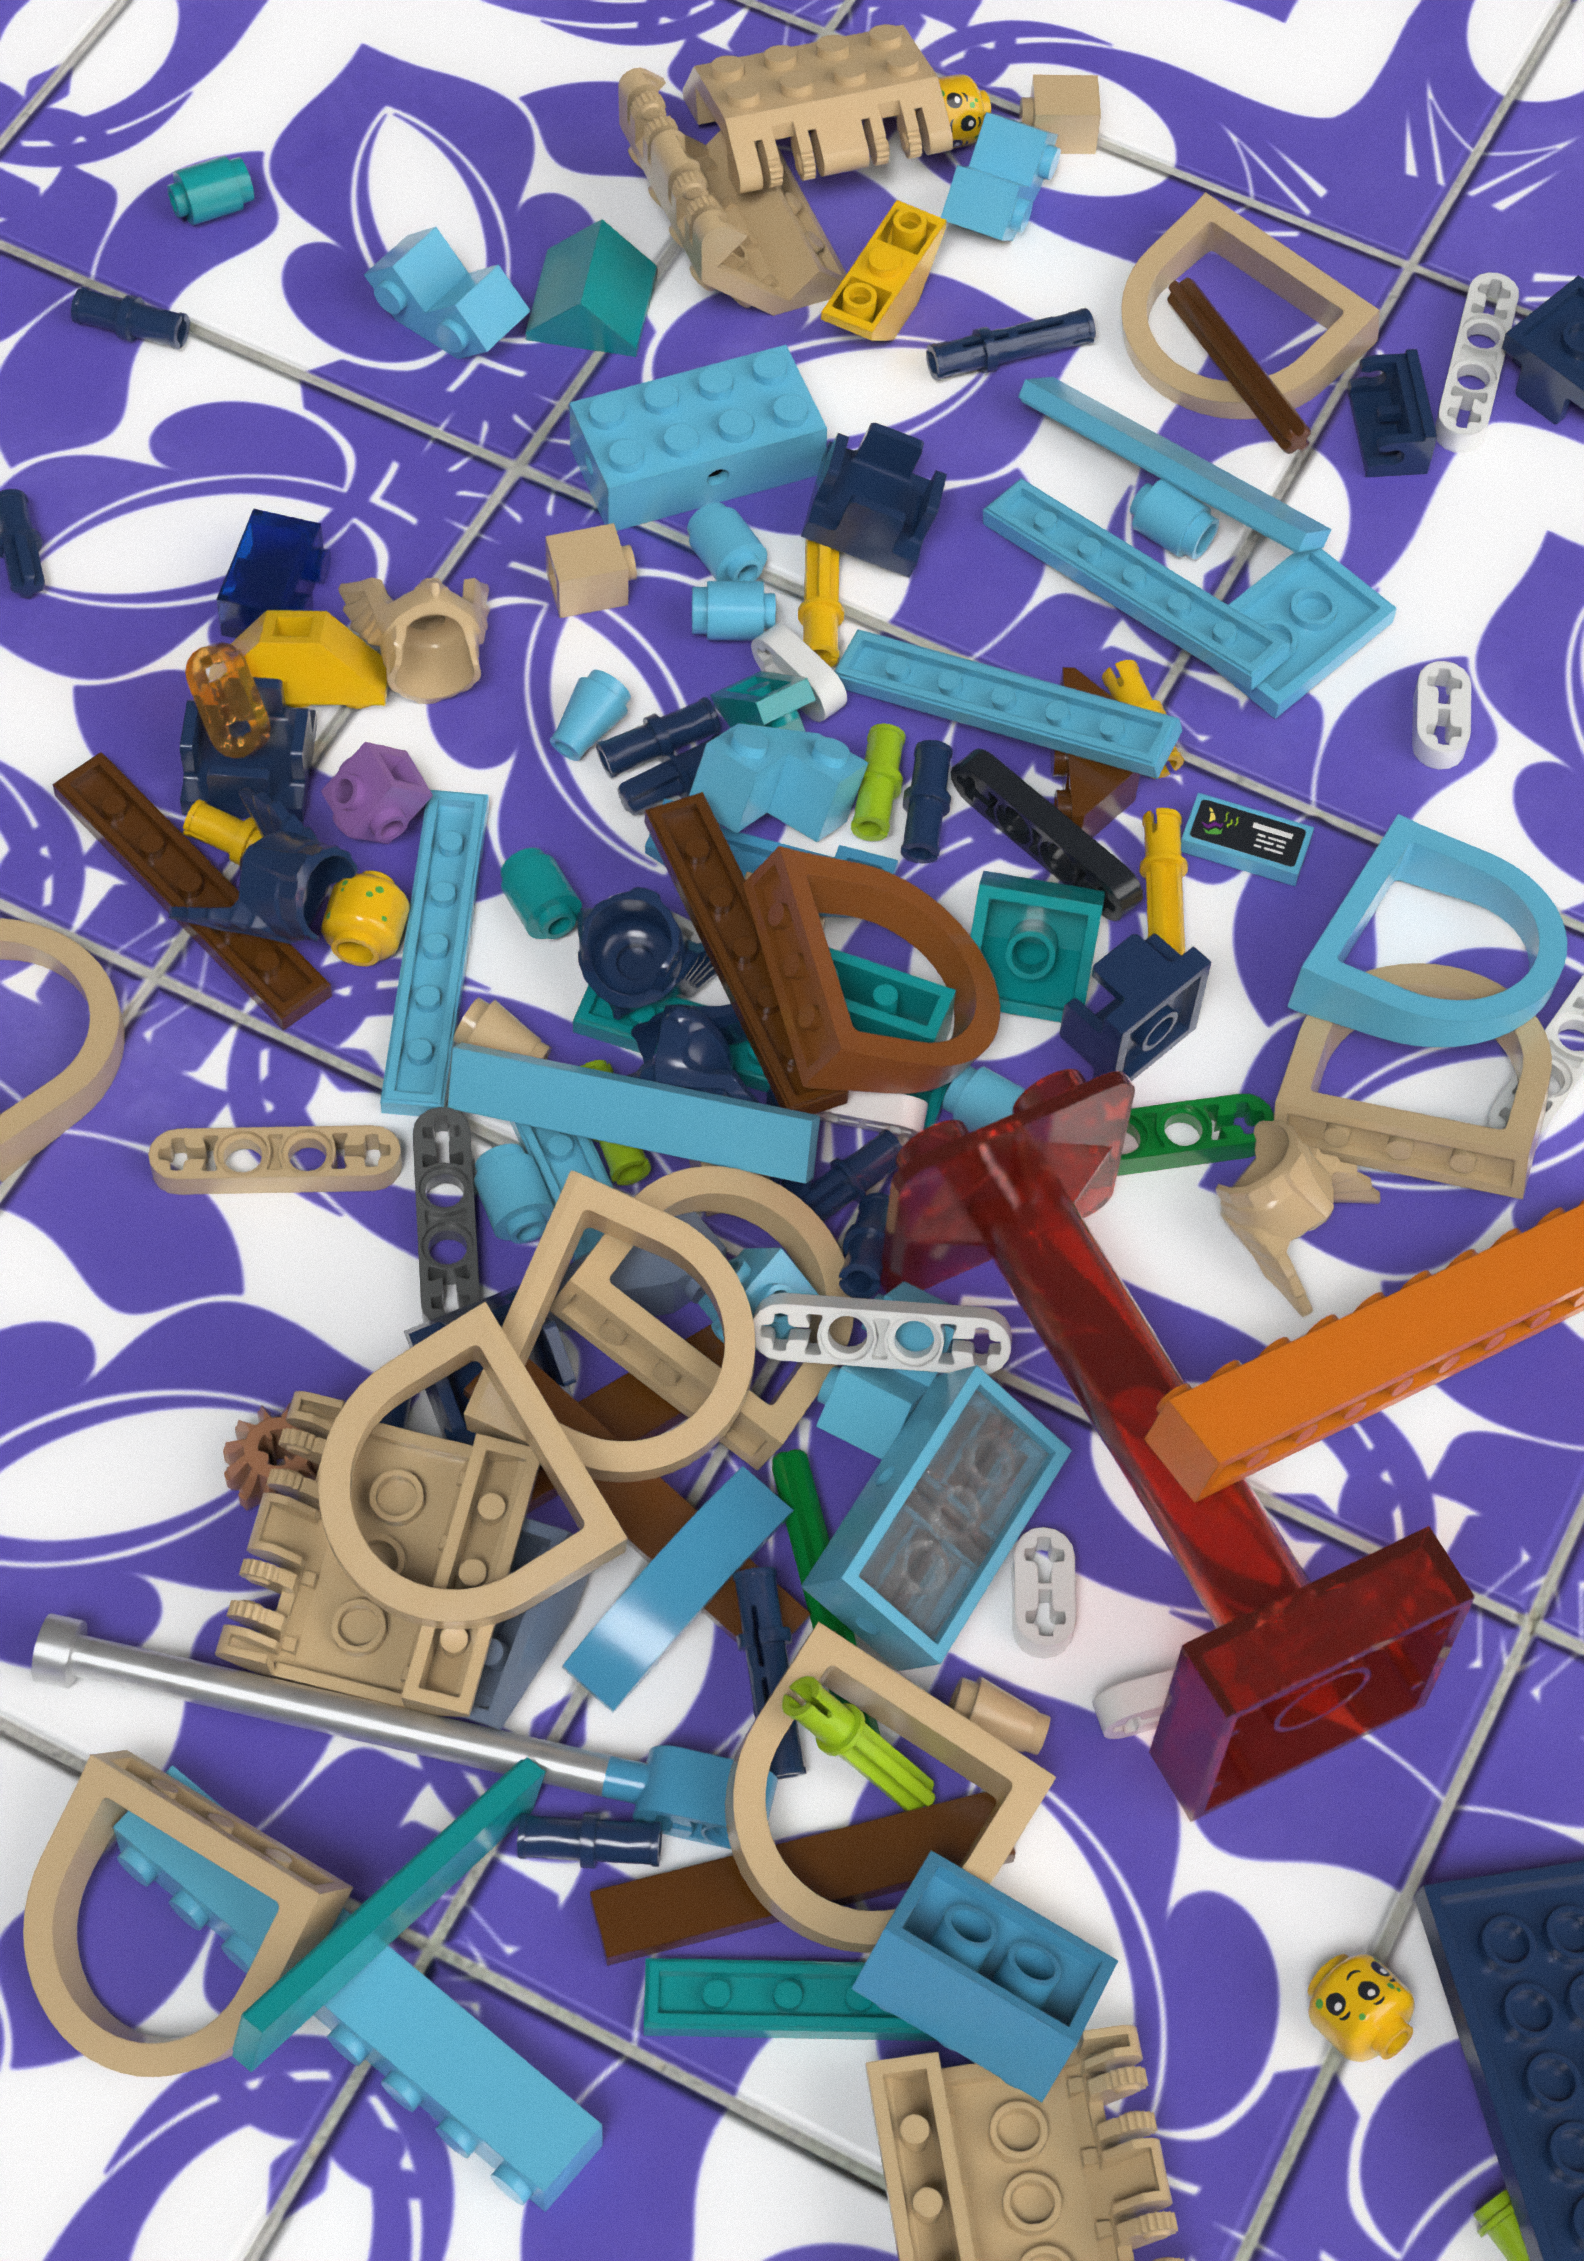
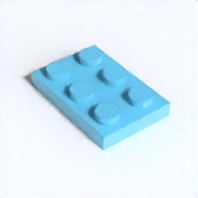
(1321, 614)

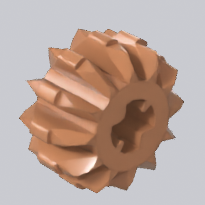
(256, 1454)

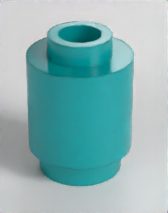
(210, 189)
(540, 894)

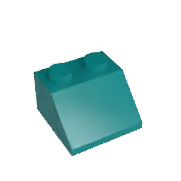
(1036, 941)

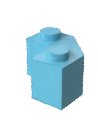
(1002, 178)
(440, 300)
(779, 772)
(874, 1403)

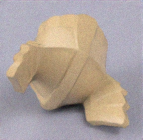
(424, 636)
(1285, 1196)

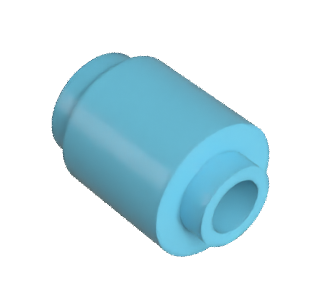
(1173, 519)
(726, 544)
(732, 610)
(980, 1097)
(513, 1193)

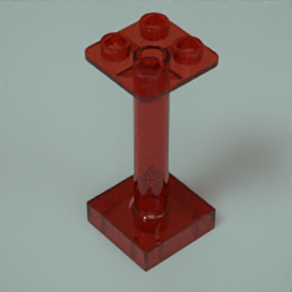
(1290, 1658)

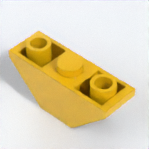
(887, 275)
(313, 658)

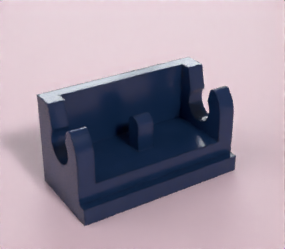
(1393, 416)

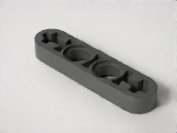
(443, 1223)

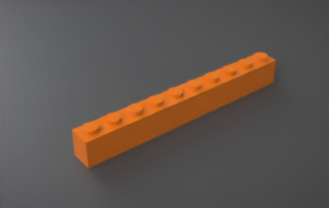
(1371, 1357)

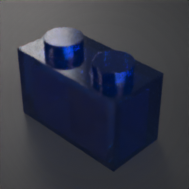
(272, 570)

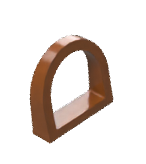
(827, 1049)

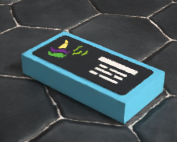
(1246, 839)

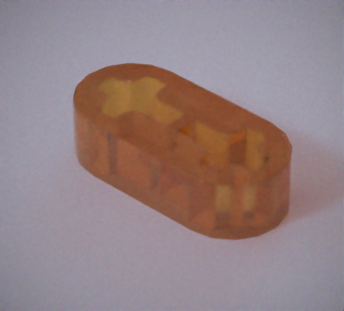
(228, 700)

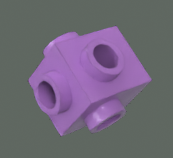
(376, 793)

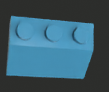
(985, 1976)

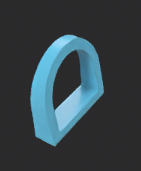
(1457, 869)

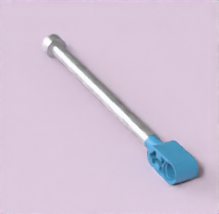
(673, 1786)

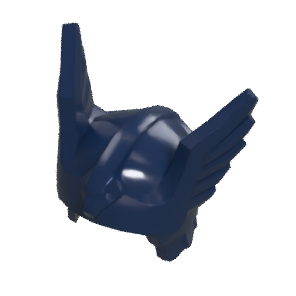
(280, 878)
(638, 953)
(692, 1049)

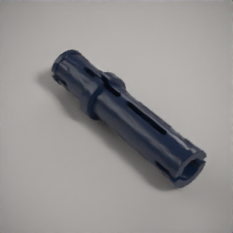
(991, 348)
(766, 1655)

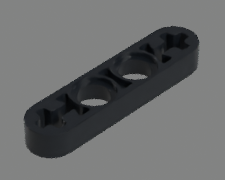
(1045, 832)

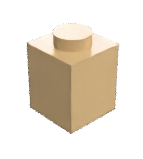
(1065, 107)
(589, 570)

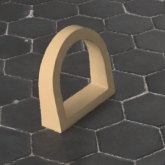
(1216, 228)
(75, 1091)
(1413, 1141)
(594, 1205)
(466, 1339)
(665, 1359)
(916, 1716)
(106, 1789)

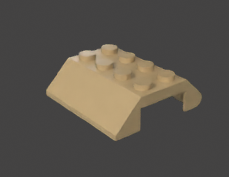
(821, 91)
(750, 244)
(429, 1513)
(1015, 2178)

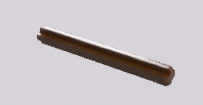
(1239, 366)

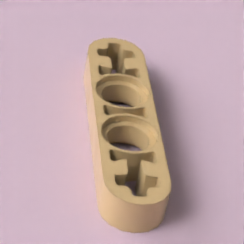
(276, 1148)

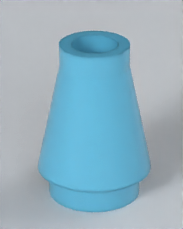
(591, 712)

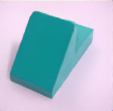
(765, 700)

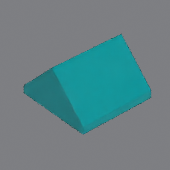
(593, 293)

